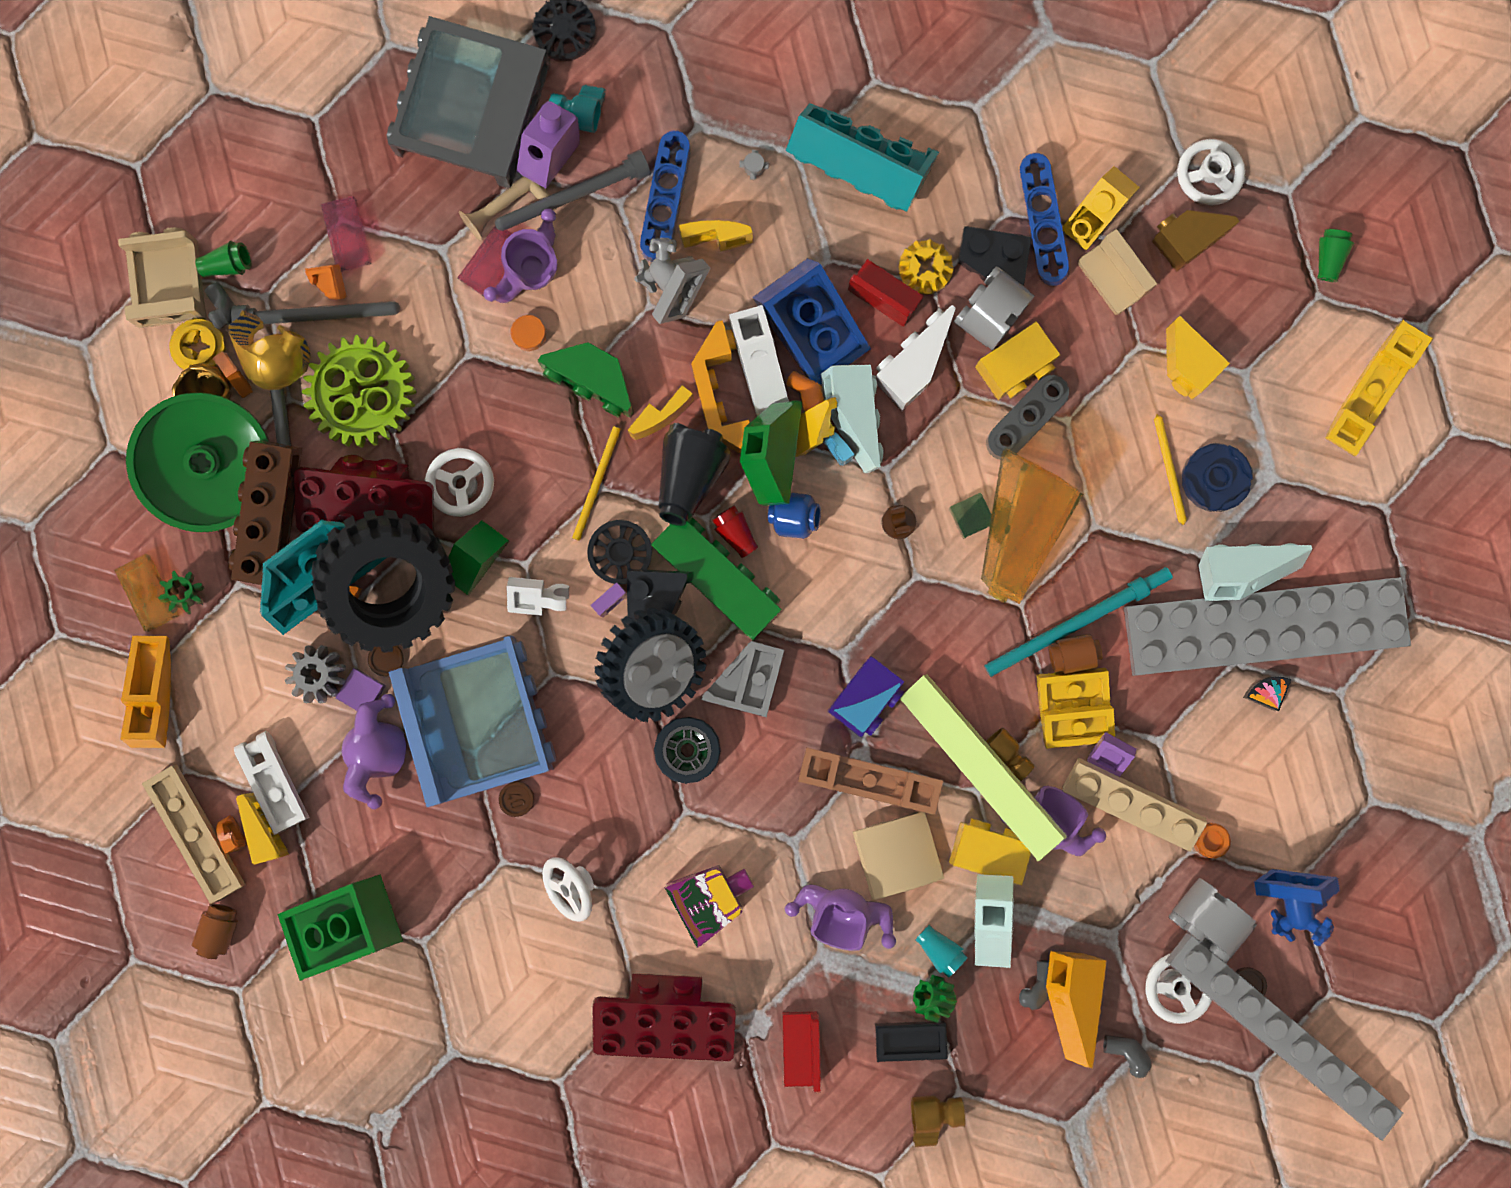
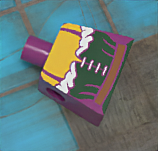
(708, 900)

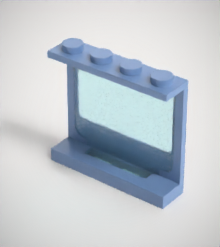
(472, 721)

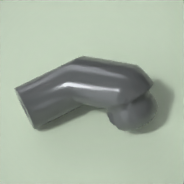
(222, 303)
(1038, 994)
(1131, 1049)

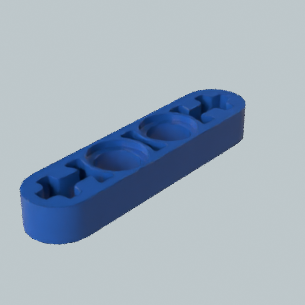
(662, 196)
(1044, 219)

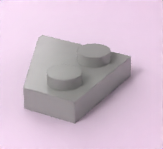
(748, 680)

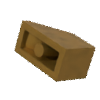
(1190, 235)

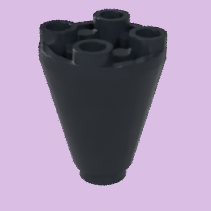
(689, 470)

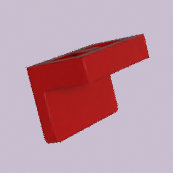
(885, 292)
(801, 1049)

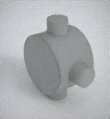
(754, 164)

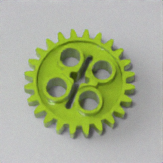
(352, 361)

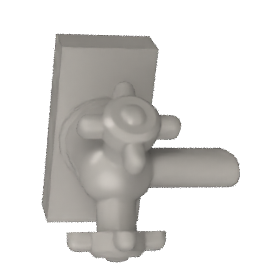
(676, 278)

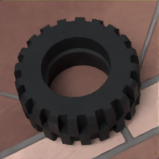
(390, 622)

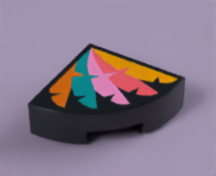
(1269, 692)

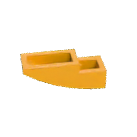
(147, 692)

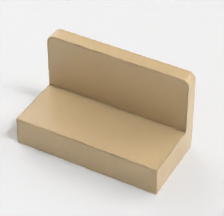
(1117, 273)

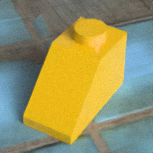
(1191, 359)

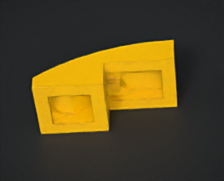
(728, 233)
(653, 420)

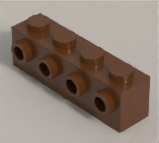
(266, 508)

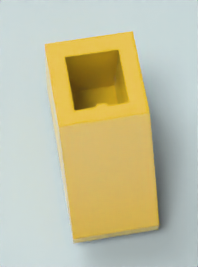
(1100, 207)

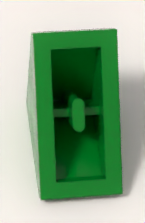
(474, 555)

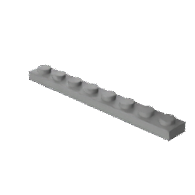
(1284, 1036)

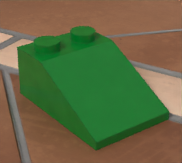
(340, 927)

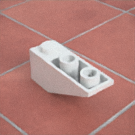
(758, 357)
(912, 369)

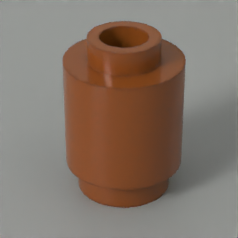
(1075, 654)
(215, 931)

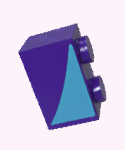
(866, 697)

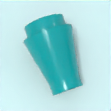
(942, 952)

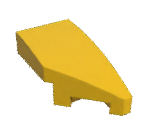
(815, 426)

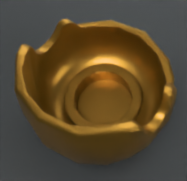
(202, 379)

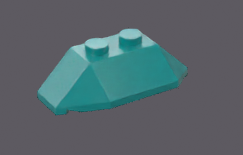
(288, 578)

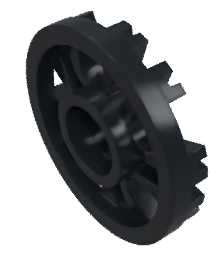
(564, 29)
(619, 550)

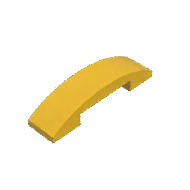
(1376, 386)

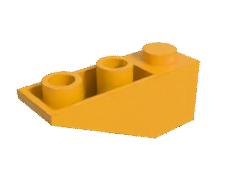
(1075, 997)

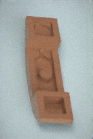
(870, 781)

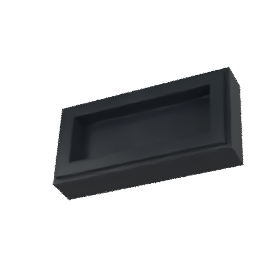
(911, 1041)

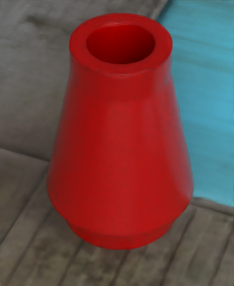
(735, 531)

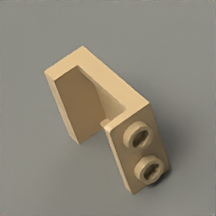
(163, 278)

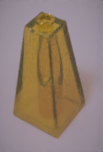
(1024, 525)

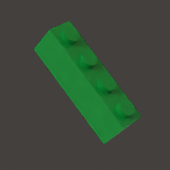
(717, 578)

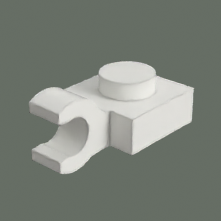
(531, 597)

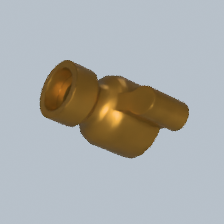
(1008, 751)
(931, 1114)

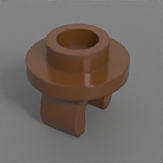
(898, 522)

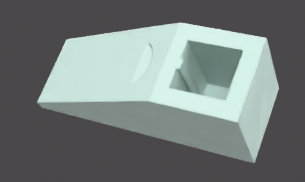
(855, 411)
(1242, 570)
(993, 920)

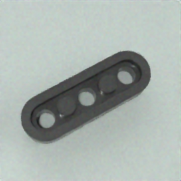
(1017, 427)

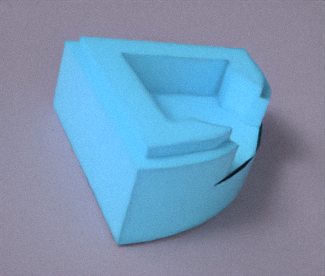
(839, 449)

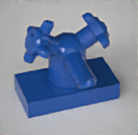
(1303, 899)

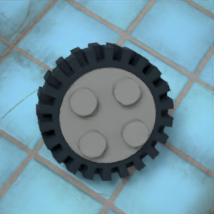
(650, 664)

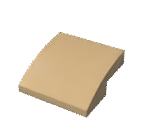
(898, 855)

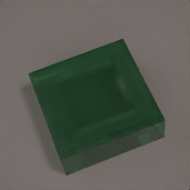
(971, 515)

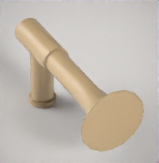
(477, 220)

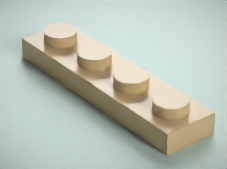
(1134, 804)
(193, 834)

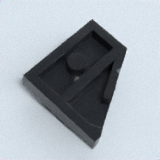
(985, 249)
(655, 590)

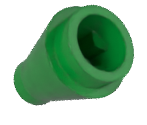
(1333, 253)
(225, 260)

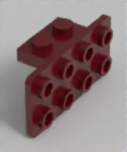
(360, 487)
(664, 1021)

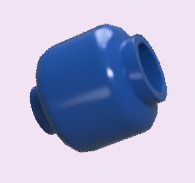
(797, 518)

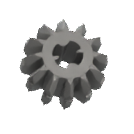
(308, 685)

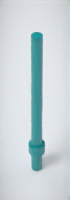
(1136, 590)

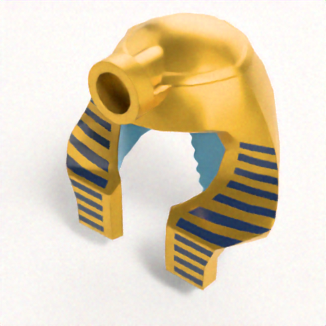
(273, 360)

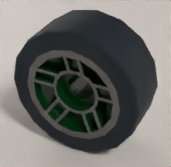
(671, 759)

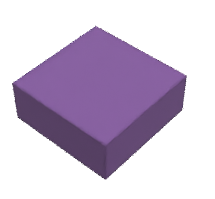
(609, 600)
(359, 689)
(1112, 754)

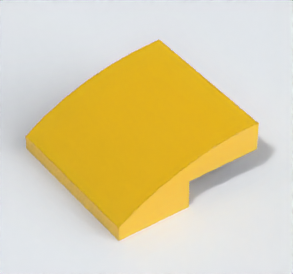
(1075, 707)

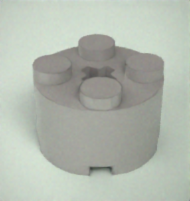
(994, 308)
(1213, 920)

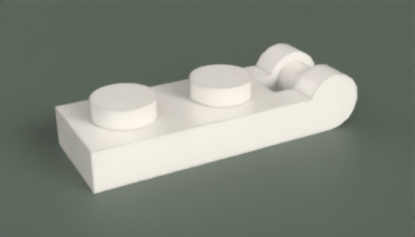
(271, 783)

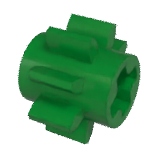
(171, 590)
(934, 998)

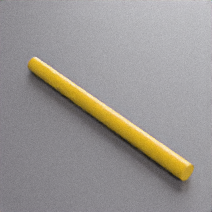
(596, 483)

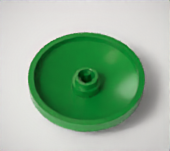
(190, 460)

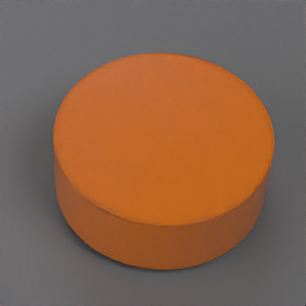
(528, 333)
(1213, 841)

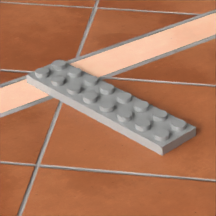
(1267, 626)

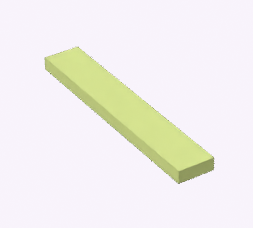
(983, 767)

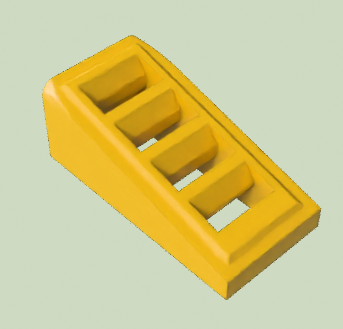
(259, 836)

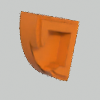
(328, 280)
(233, 374)
(230, 835)

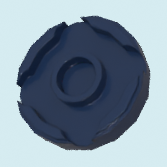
(1217, 477)

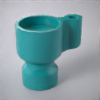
(584, 106)

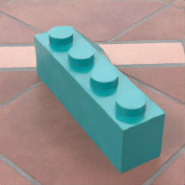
(861, 156)

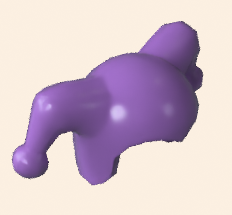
(526, 260)
(371, 750)
(1070, 817)
(843, 917)

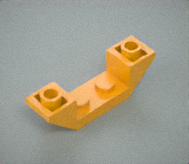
(716, 351)

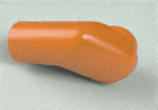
(810, 390)

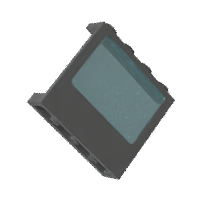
(469, 99)

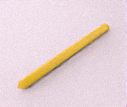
(1169, 465)

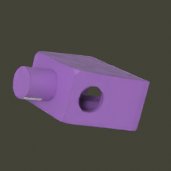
(554, 134)

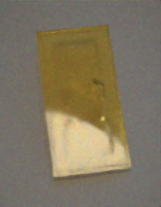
(143, 588)

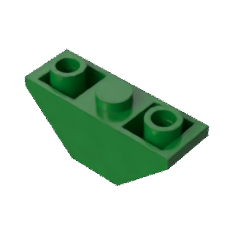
(592, 375)
(770, 452)

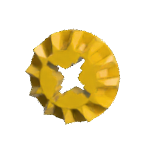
(927, 282)
(188, 334)

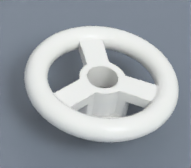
(1220, 158)
(480, 465)
(575, 884)
(1163, 983)

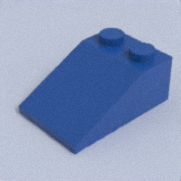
(812, 320)

